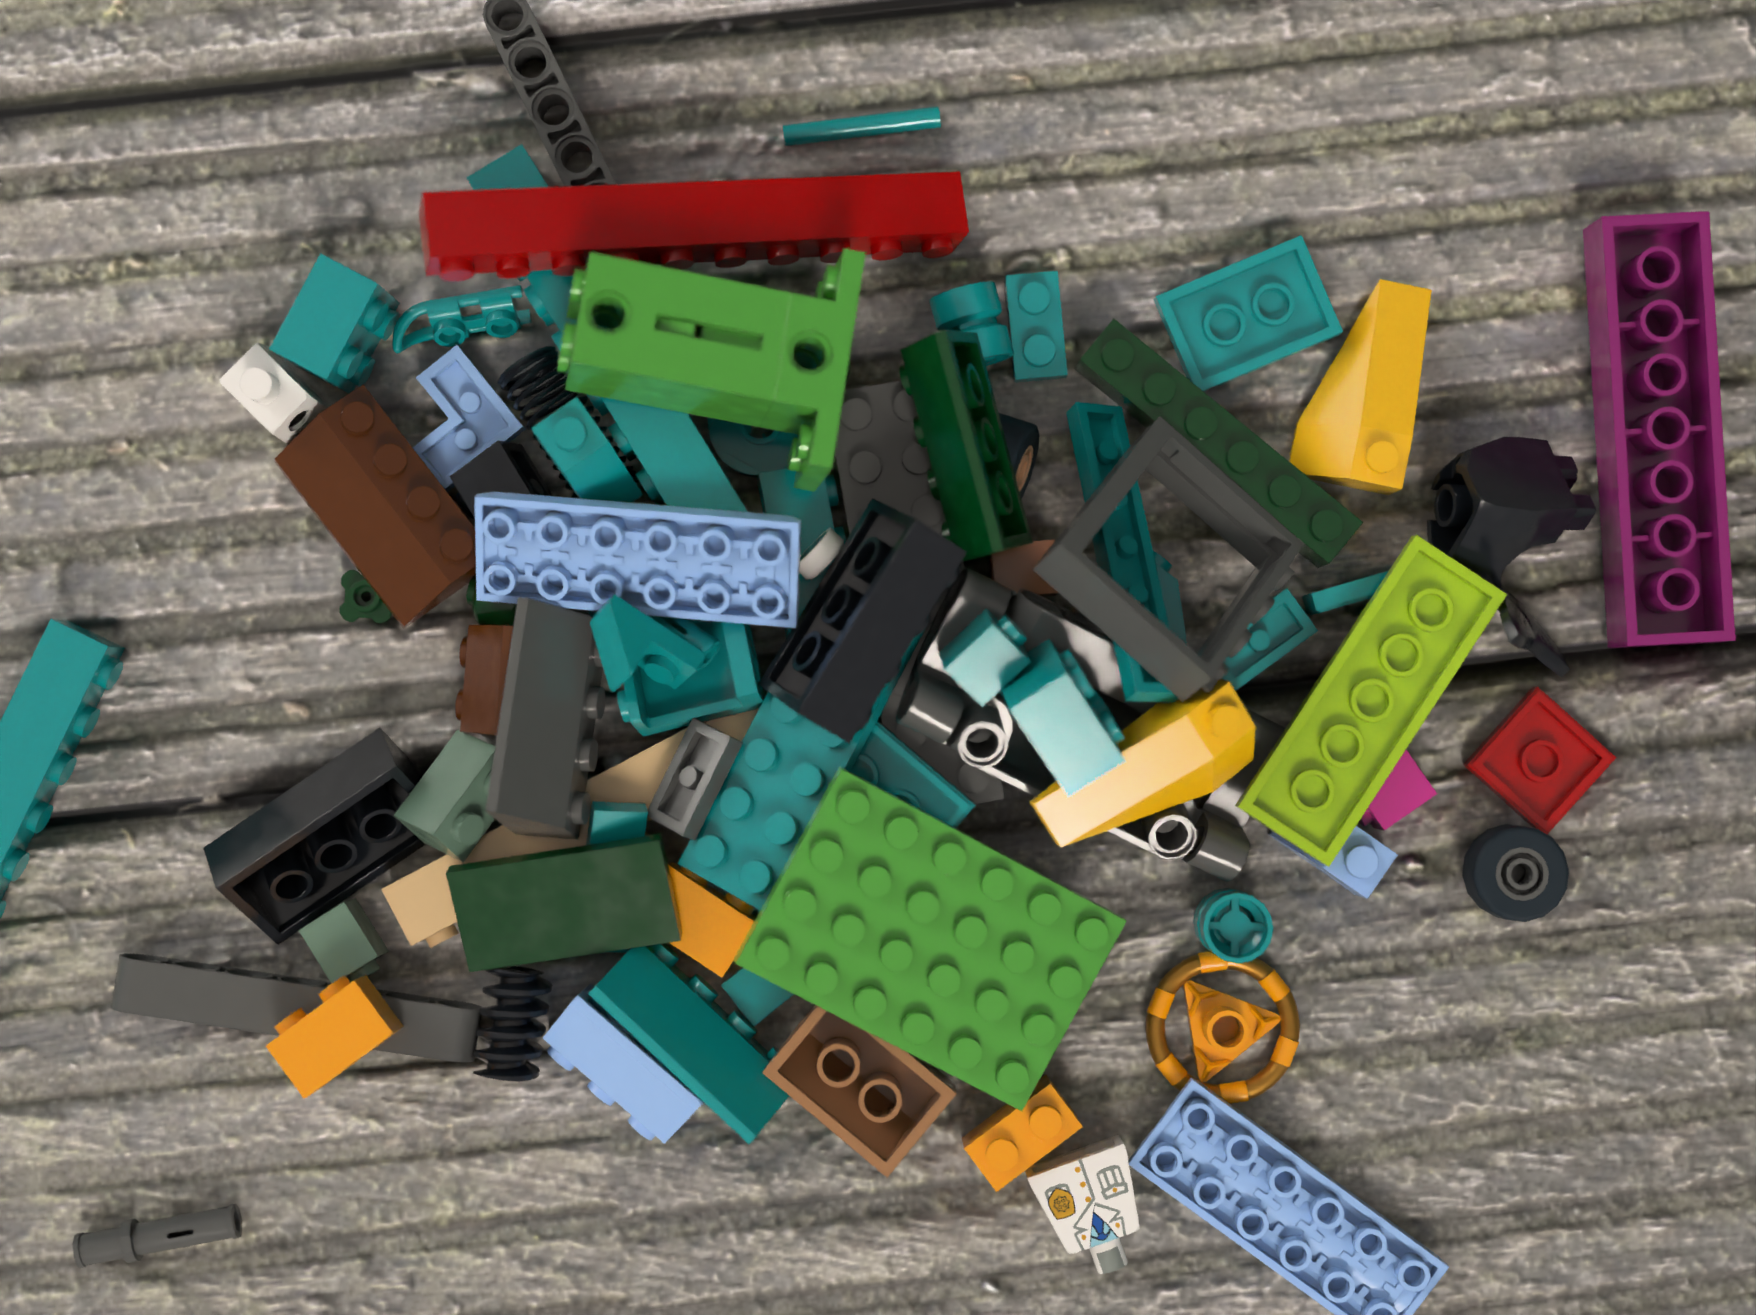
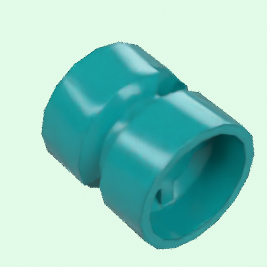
(974, 310)
(1233, 925)

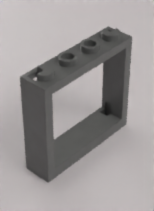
(1219, 505)

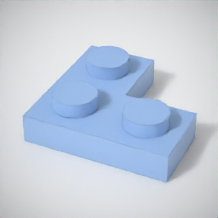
(474, 413)

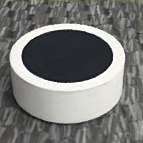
(820, 554)

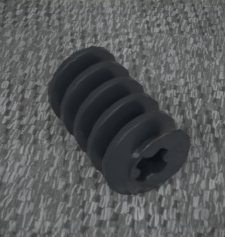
(513, 1024)

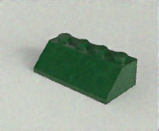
(964, 443)

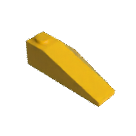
(1366, 405)
(1169, 759)

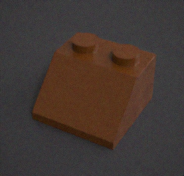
(485, 662)

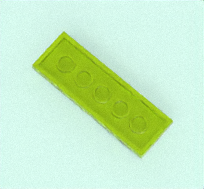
(1370, 700)

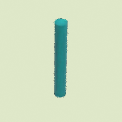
(862, 126)

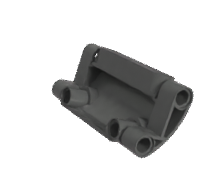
(938, 707)

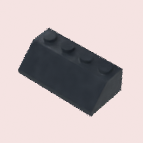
(862, 619)
(318, 839)

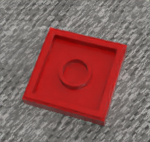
(1539, 760)

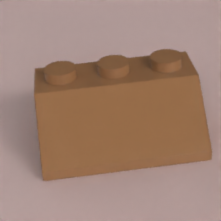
(860, 1086)

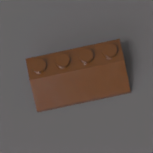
(382, 505)

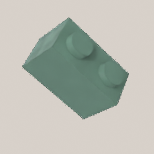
(451, 797)

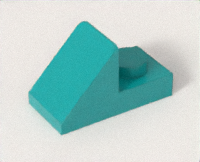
(633, 639)

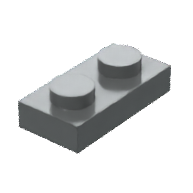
(694, 779)

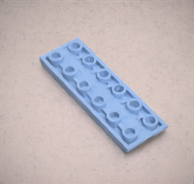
(647, 554)
(1284, 1209)

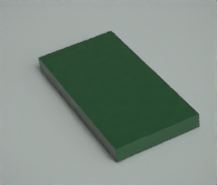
(564, 903)

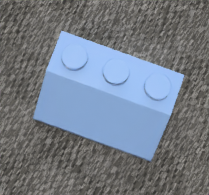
(620, 1068)

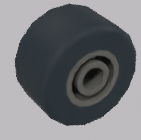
(1495, 868)

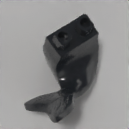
(1499, 505)

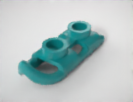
(451, 328)

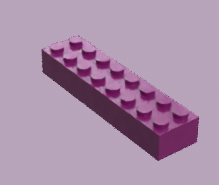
(1658, 430)

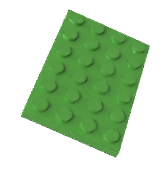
(929, 939)

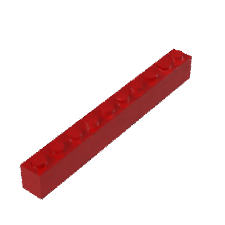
(690, 223)

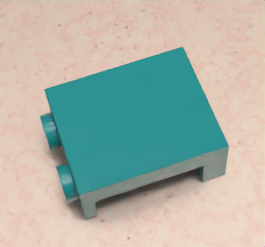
(716, 691)

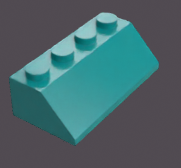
(693, 1036)

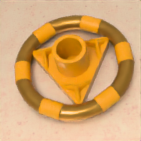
(1223, 1026)

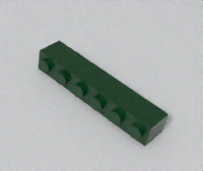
(1153, 388)

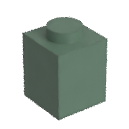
(345, 942)

